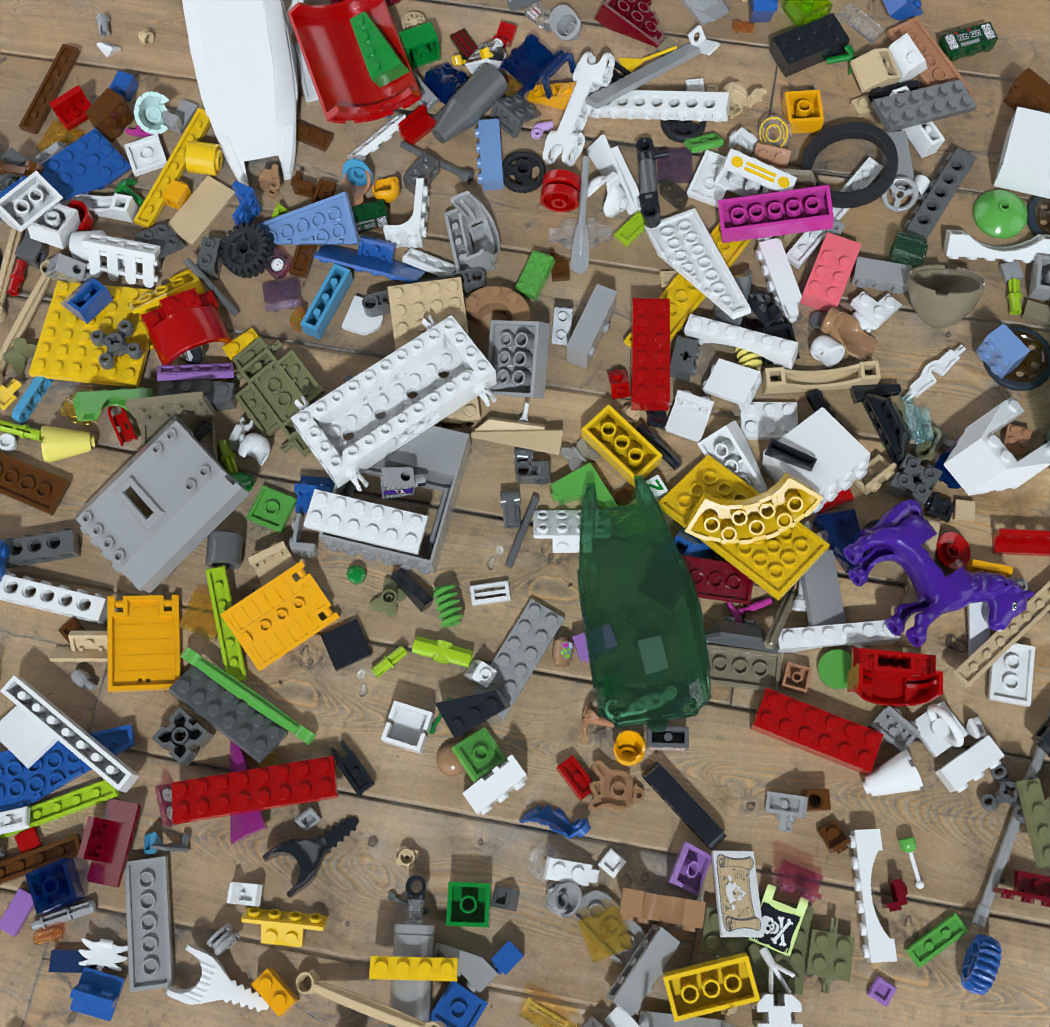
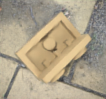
(877, 473)

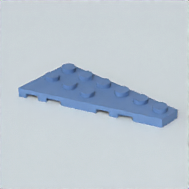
(319, 223)

